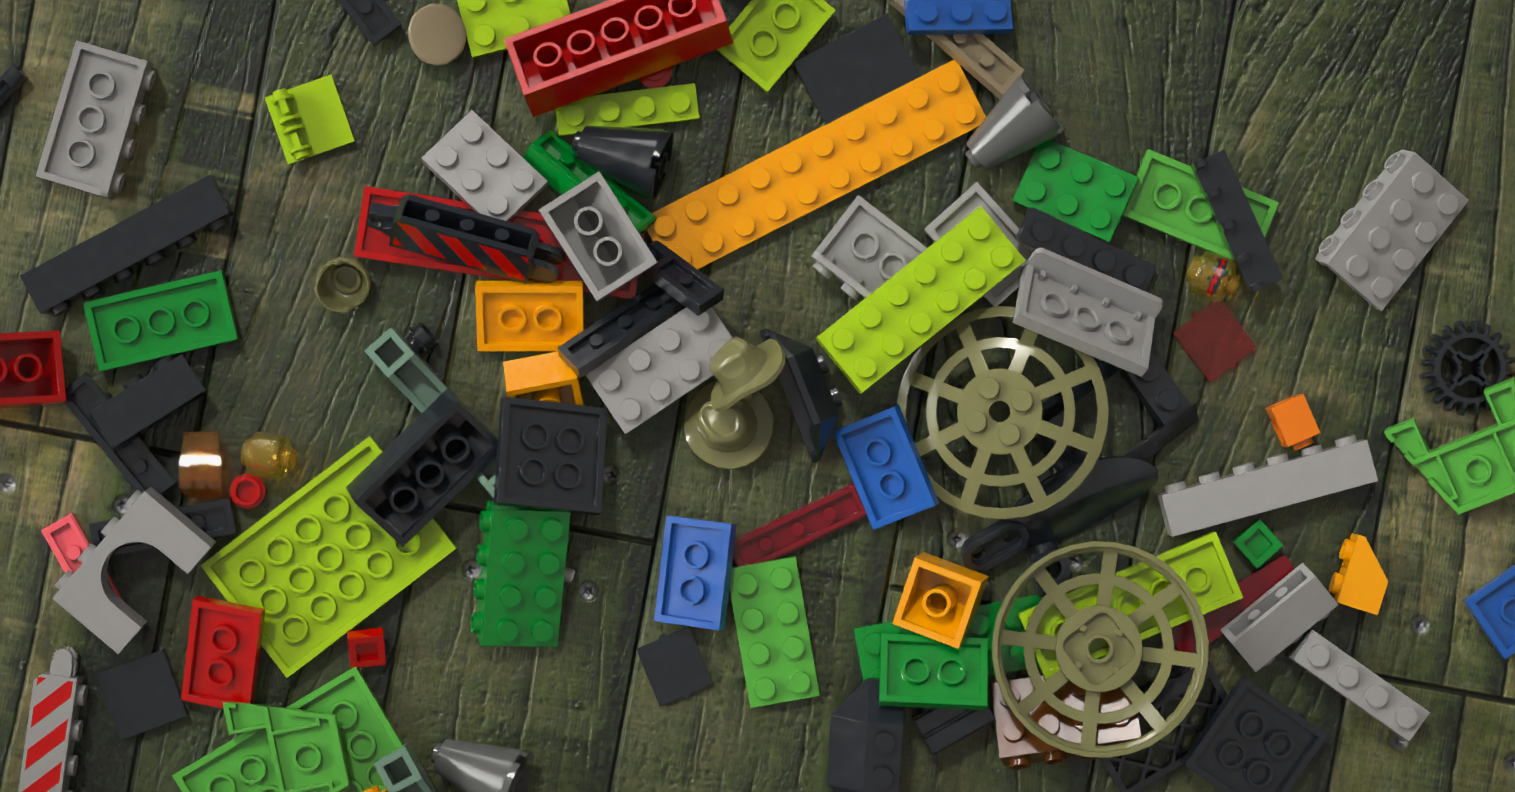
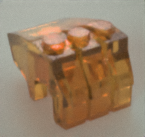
(202, 465)

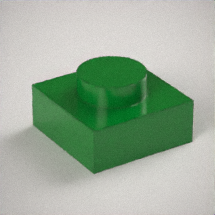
(1257, 543)

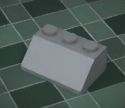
(598, 236)

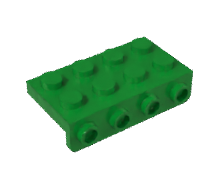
(520, 576)

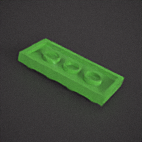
(1175, 205)
(773, 632)

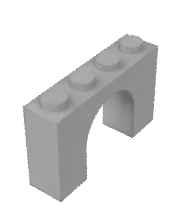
(88, 591)

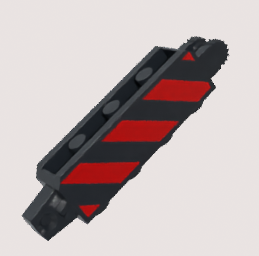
(466, 239)

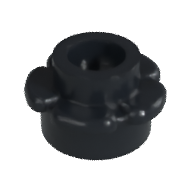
(421, 338)

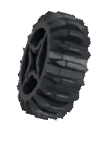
(1456, 357)

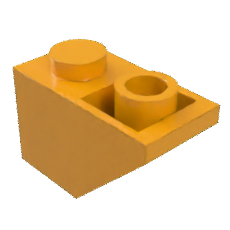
(1360, 578)

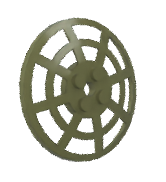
(1020, 427)
(1122, 657)

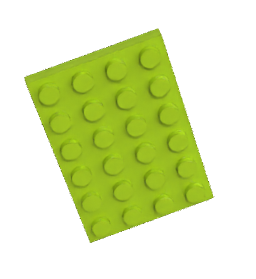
(321, 564)

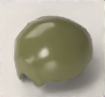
(342, 284)

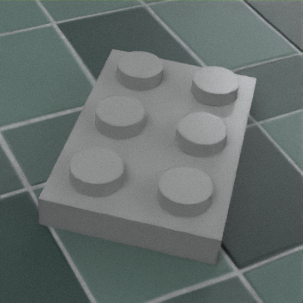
(484, 169)
(964, 206)

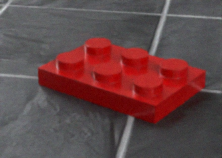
(222, 652)

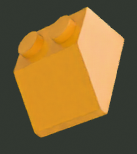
(543, 379)
(940, 599)

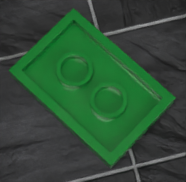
(1076, 189)
(933, 674)

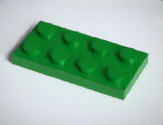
(161, 321)

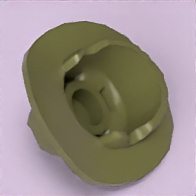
(744, 370)
(732, 436)

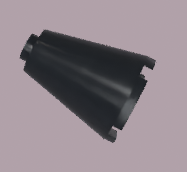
(627, 155)

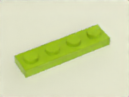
(630, 109)

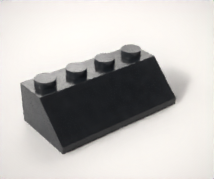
(424, 467)

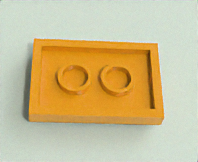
(528, 314)

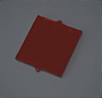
(1214, 340)

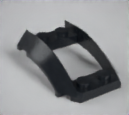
(1157, 394)

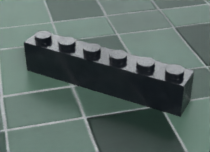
(128, 245)

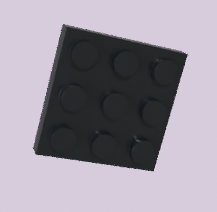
(550, 456)
(1253, 743)

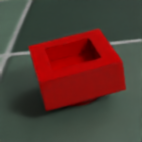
(366, 647)

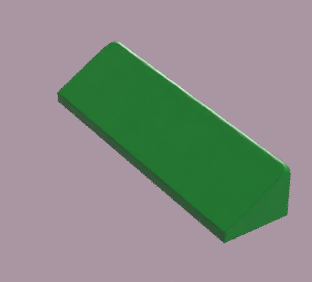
(562, 170)

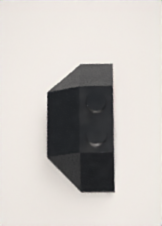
(807, 392)
(865, 743)

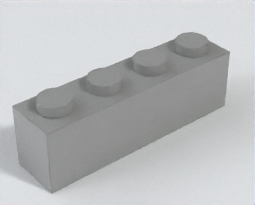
(1358, 684)

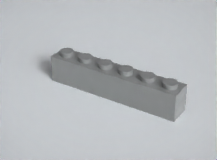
(1268, 486)

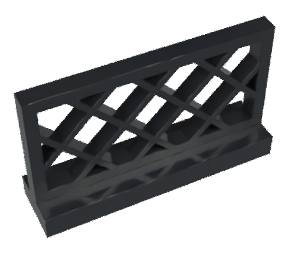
(1174, 688)

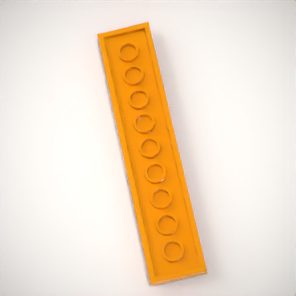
(819, 167)

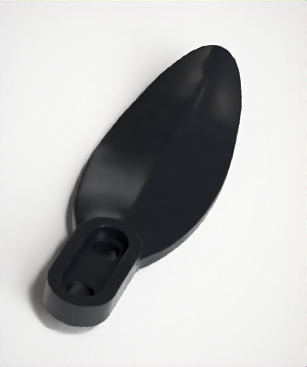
(1106, 490)

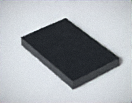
(856, 69)

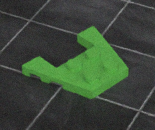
(1472, 467)
(302, 745)

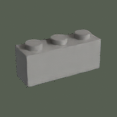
(1279, 617)

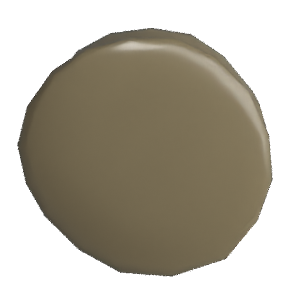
(437, 34)

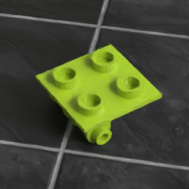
(309, 119)

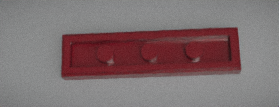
(799, 527)
(1251, 587)

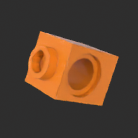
(1293, 422)

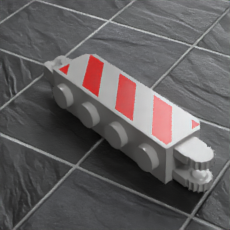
(54, 726)

